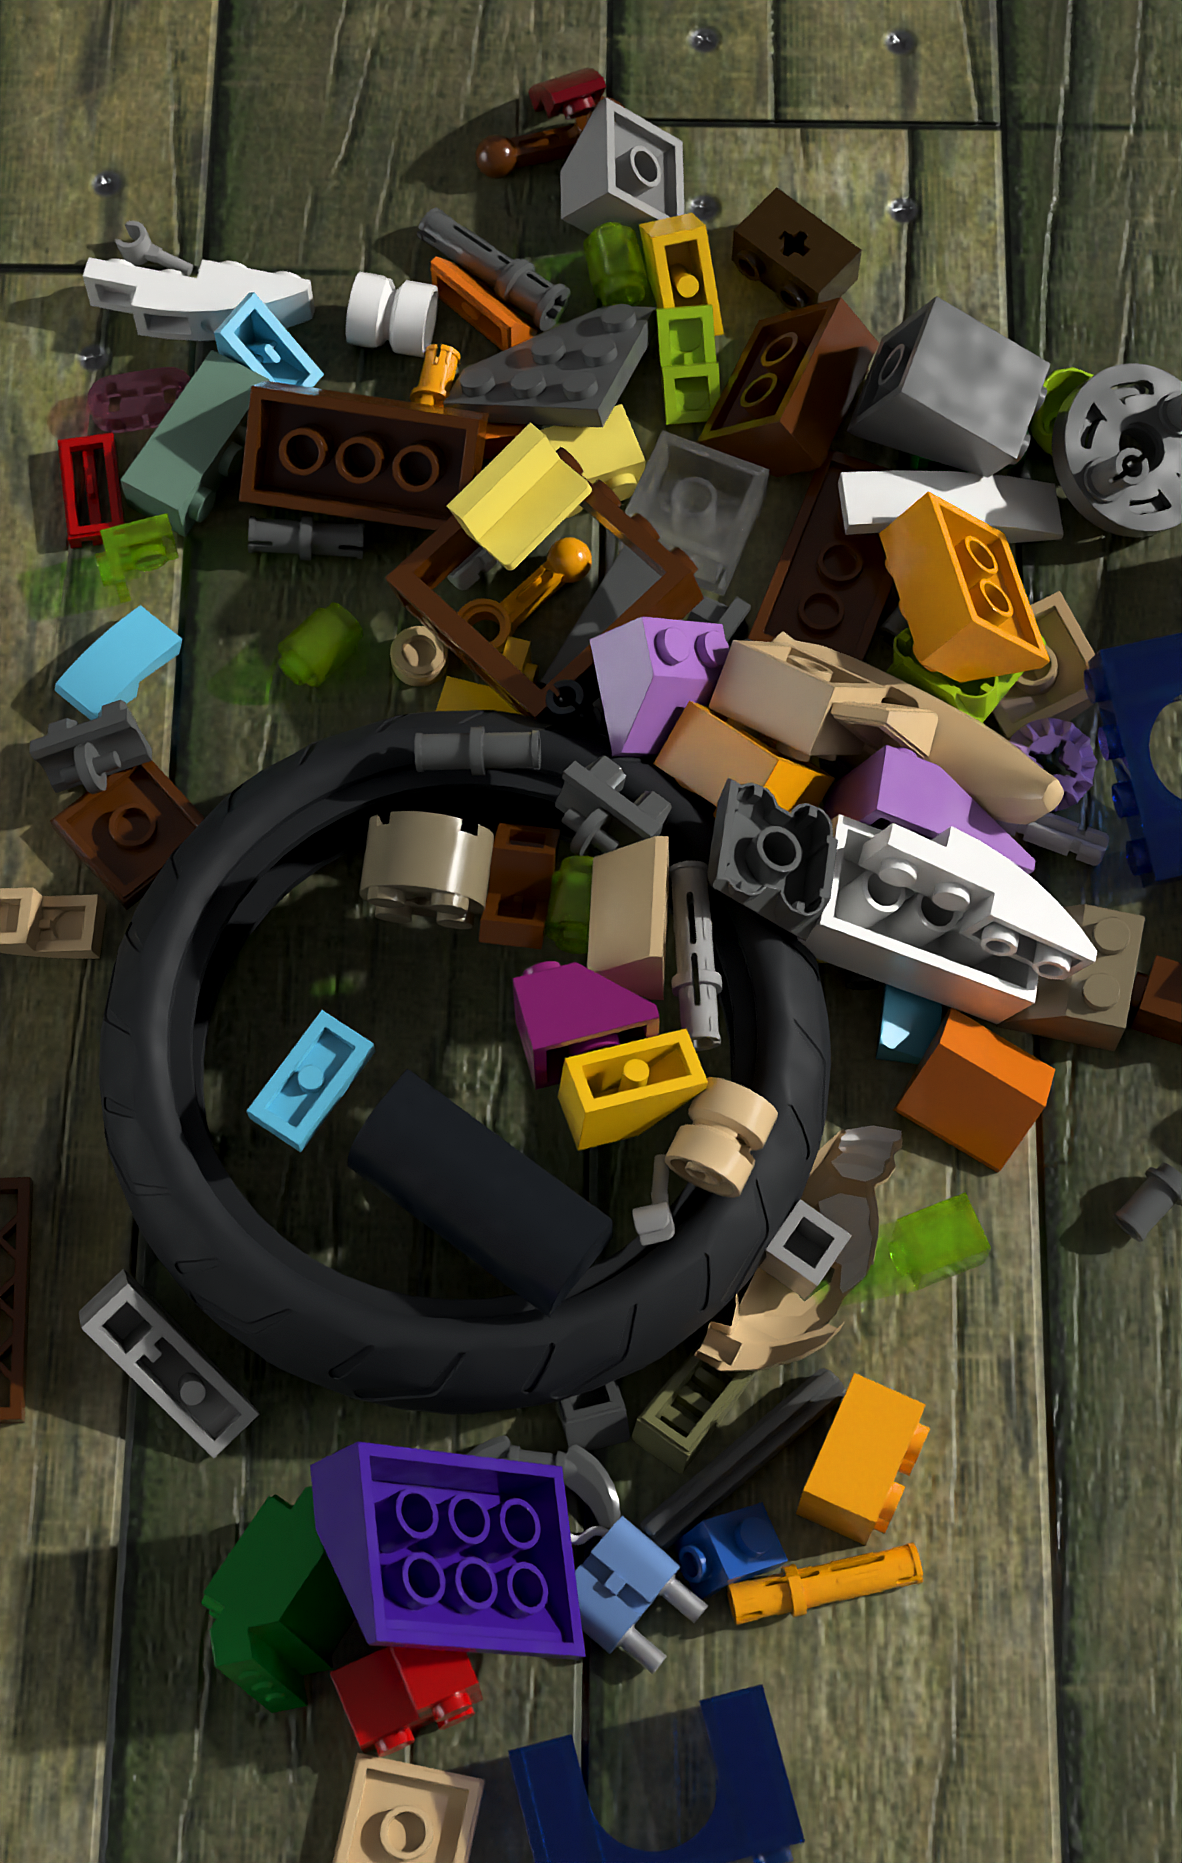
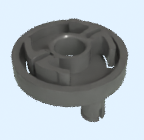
(1102, 477)

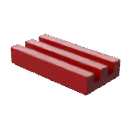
(87, 444)

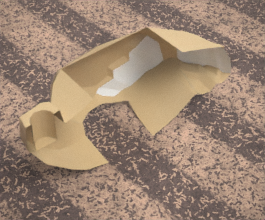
(772, 1321)

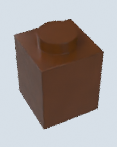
(1159, 1000)

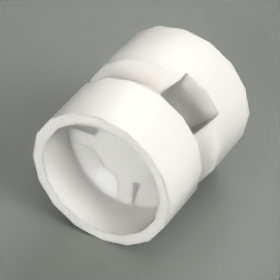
(384, 313)

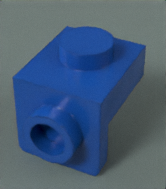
(729, 1550)

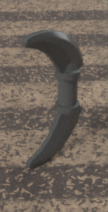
(580, 1473)

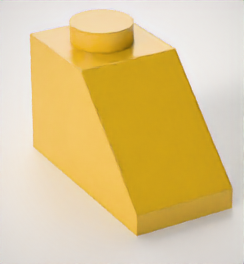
(680, 264)
(628, 1087)

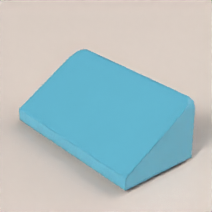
(906, 1025)

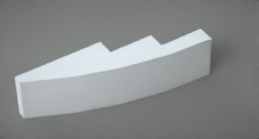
(1013, 505)

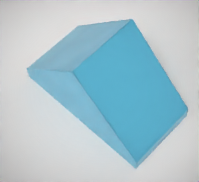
(263, 345)

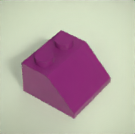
(574, 1013)

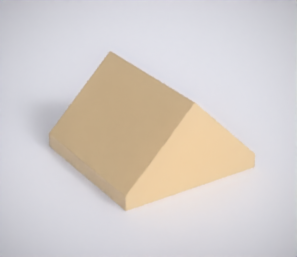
(631, 916)

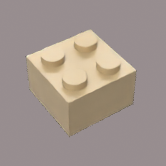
(790, 698)

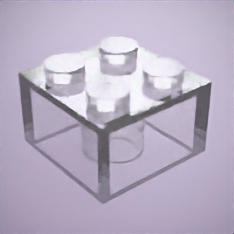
(701, 505)

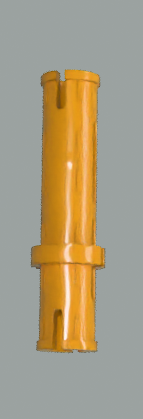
(810, 1587)

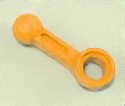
(566, 562)

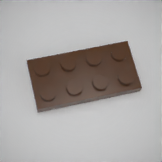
(827, 583)

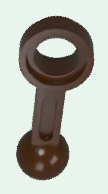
(500, 156)

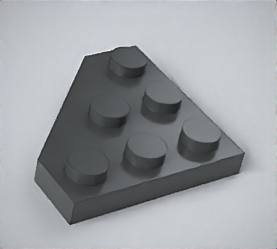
(562, 374)

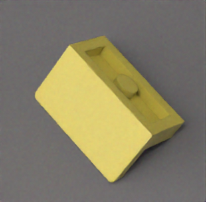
(519, 498)

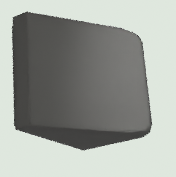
(595, 1418)

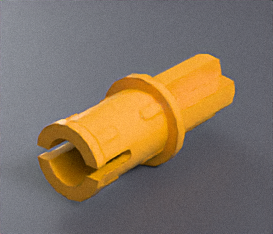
(436, 375)

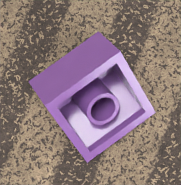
(651, 674)

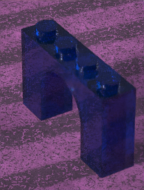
(1131, 690)
(751, 1812)

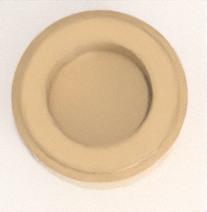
(418, 657)

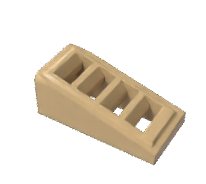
(888, 725)

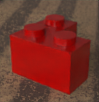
(404, 1691)

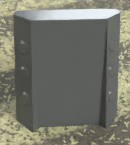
(773, 857)

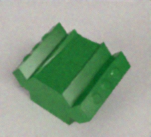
(277, 1605)

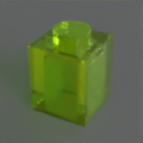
(939, 1242)

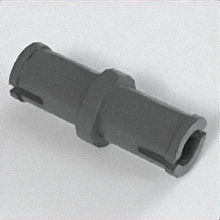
(306, 537)
(477, 751)

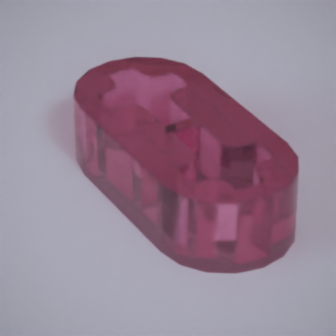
(140, 397)

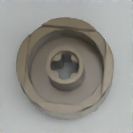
(426, 869)

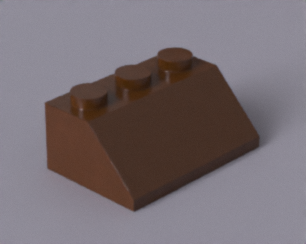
(792, 388)

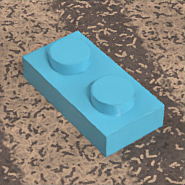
(311, 1081)

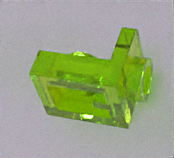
(133, 546)

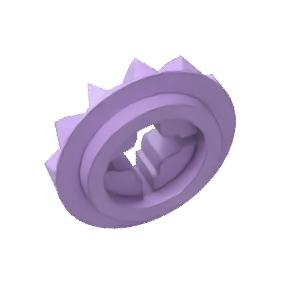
(1076, 754)

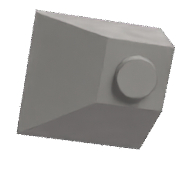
(621, 172)

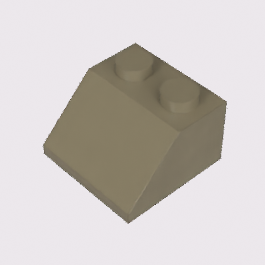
(1095, 1001)

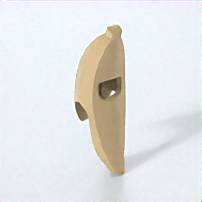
(972, 754)

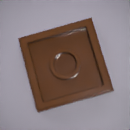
(128, 829)

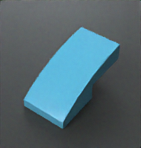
(118, 662)

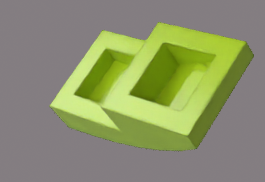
(687, 362)

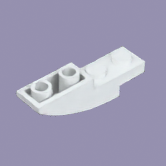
(190, 308)
(998, 899)

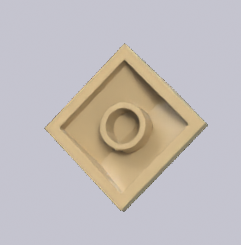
(1057, 687)

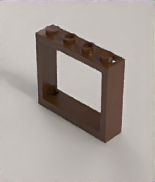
(450, 545)

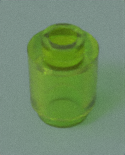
(615, 264)
(319, 645)
(570, 905)

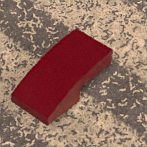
(568, 94)

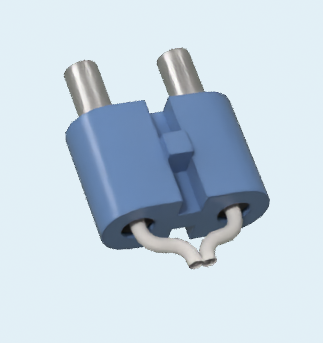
(621, 1583)

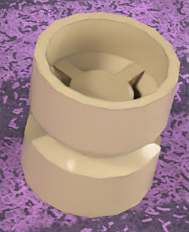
(719, 1141)

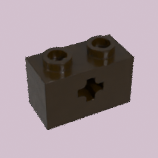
(794, 253)

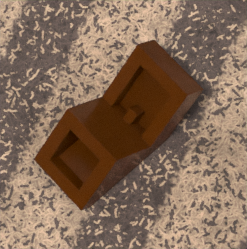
(519, 885)

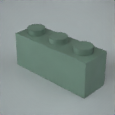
(194, 446)

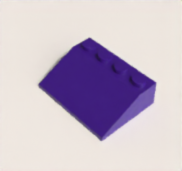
(451, 1550)

